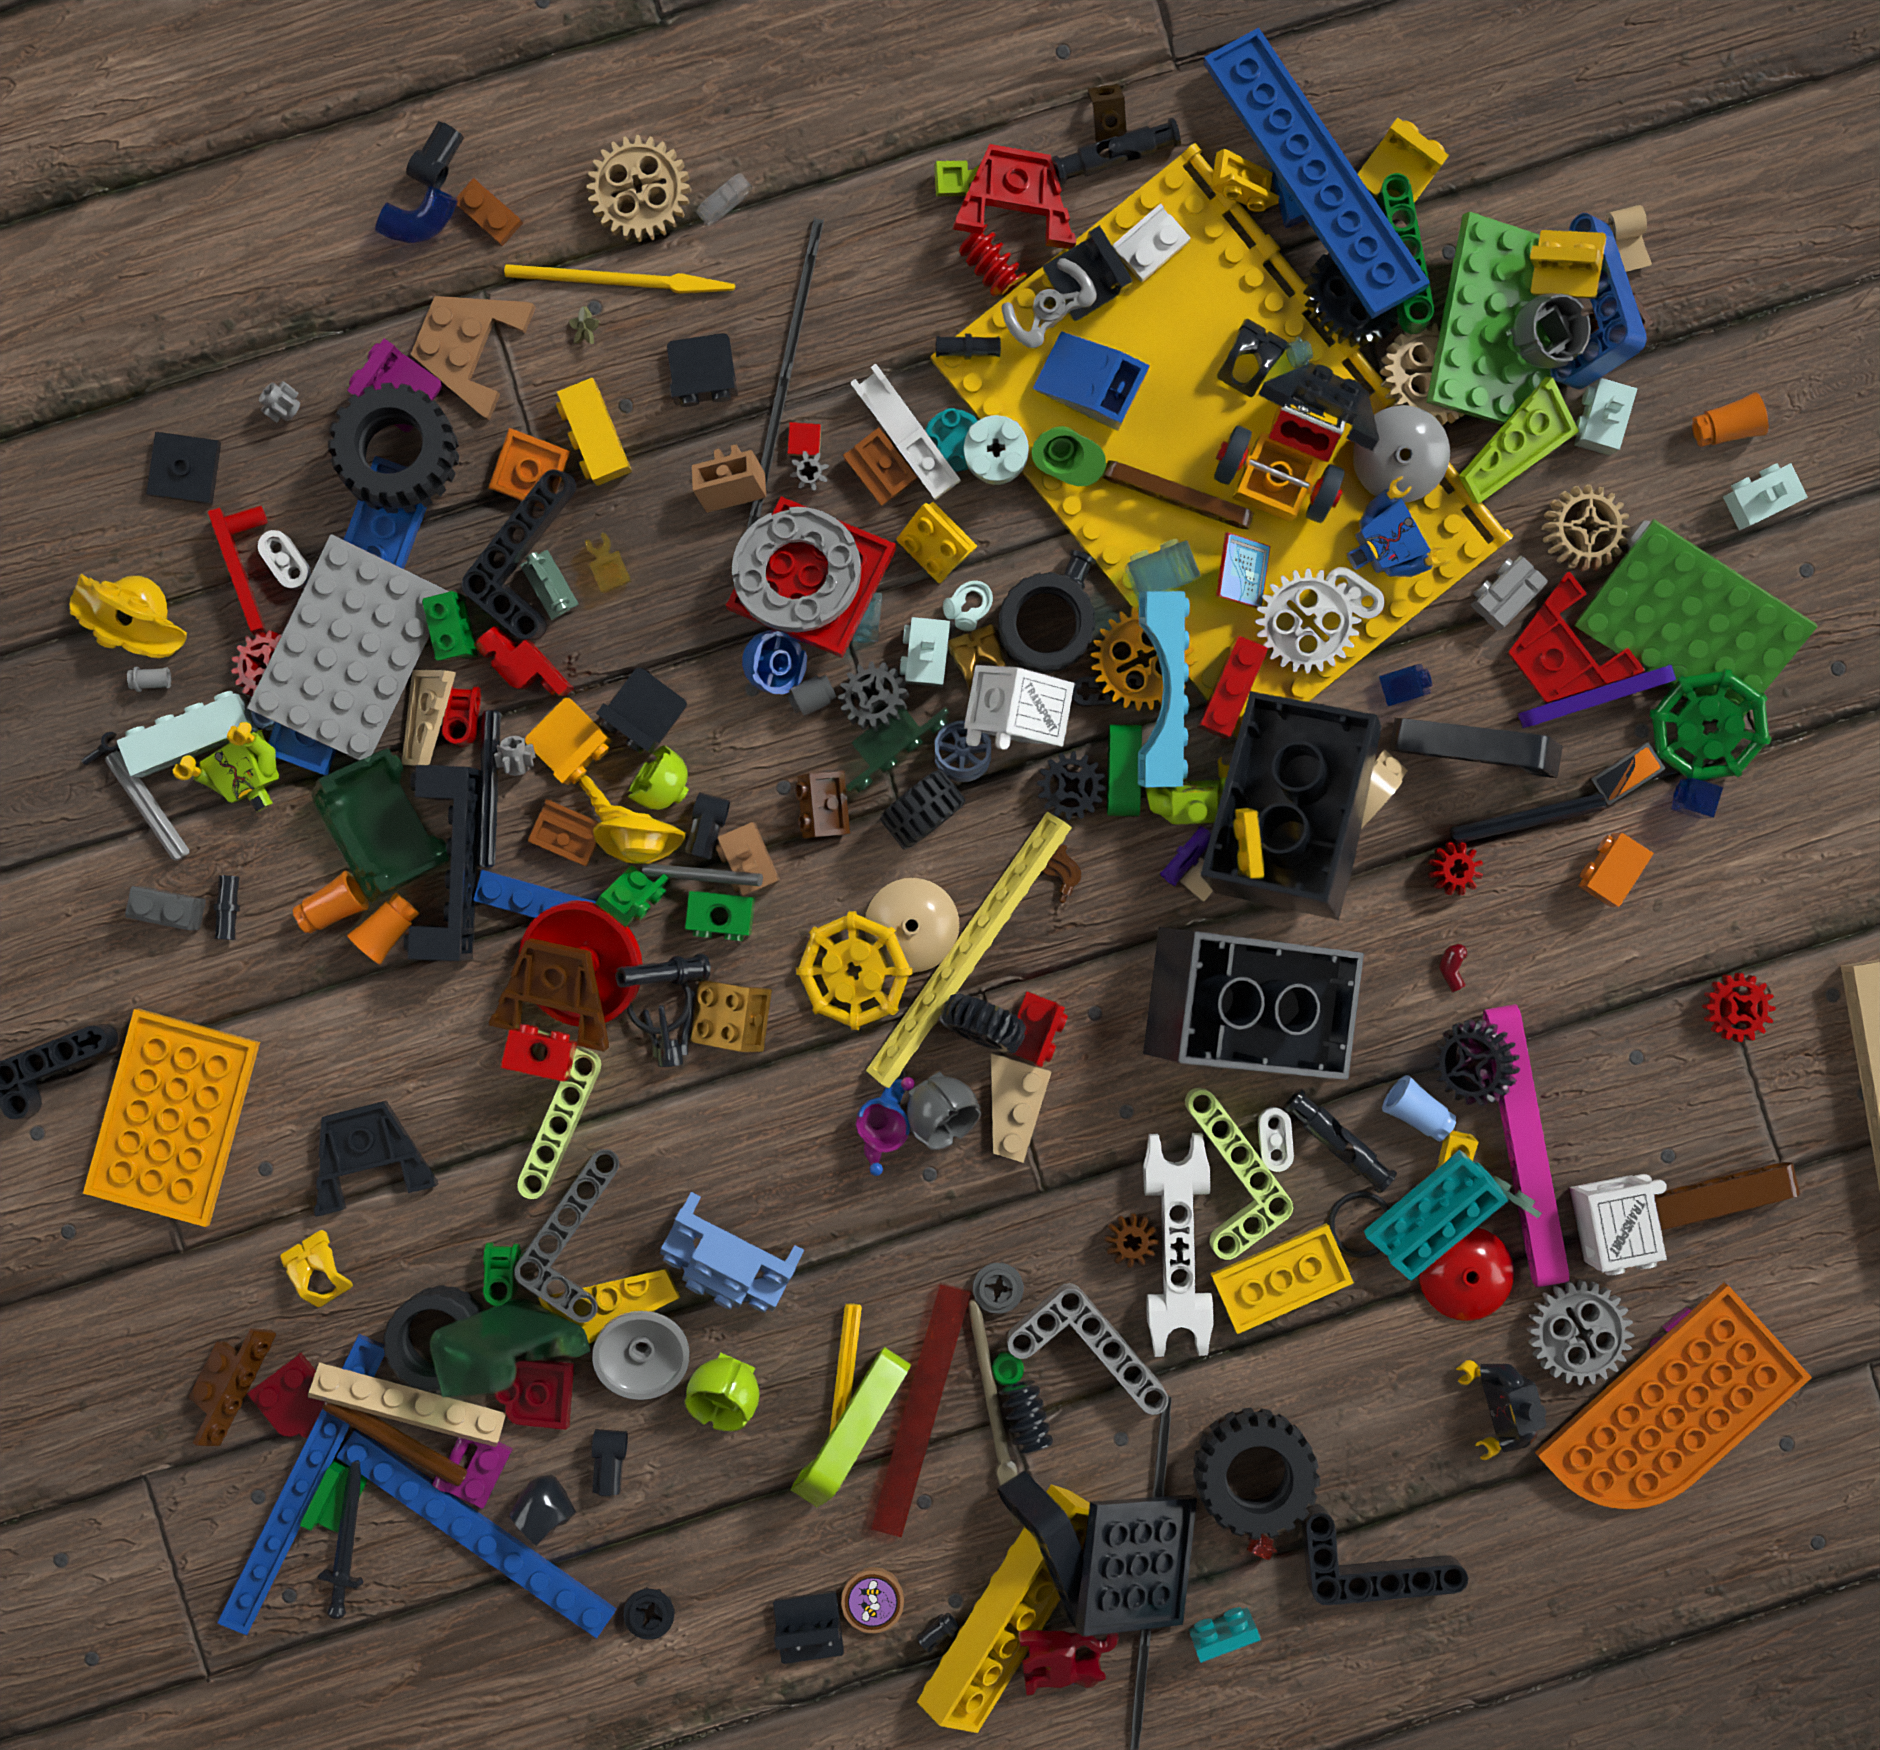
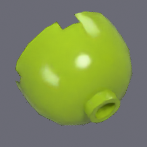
(660, 781)

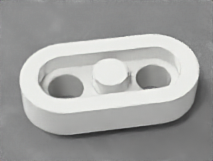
(285, 561)
(1360, 588)
(1275, 1138)

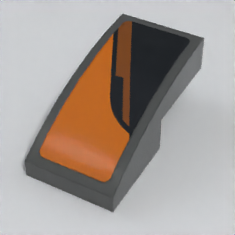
(1628, 773)

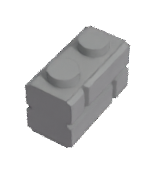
(1508, 592)

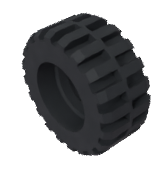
(368, 416)
(1285, 1502)

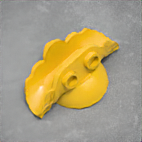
(137, 596)

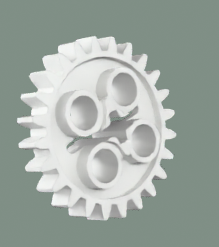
(1328, 600)

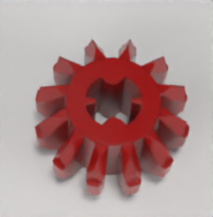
(1464, 876)

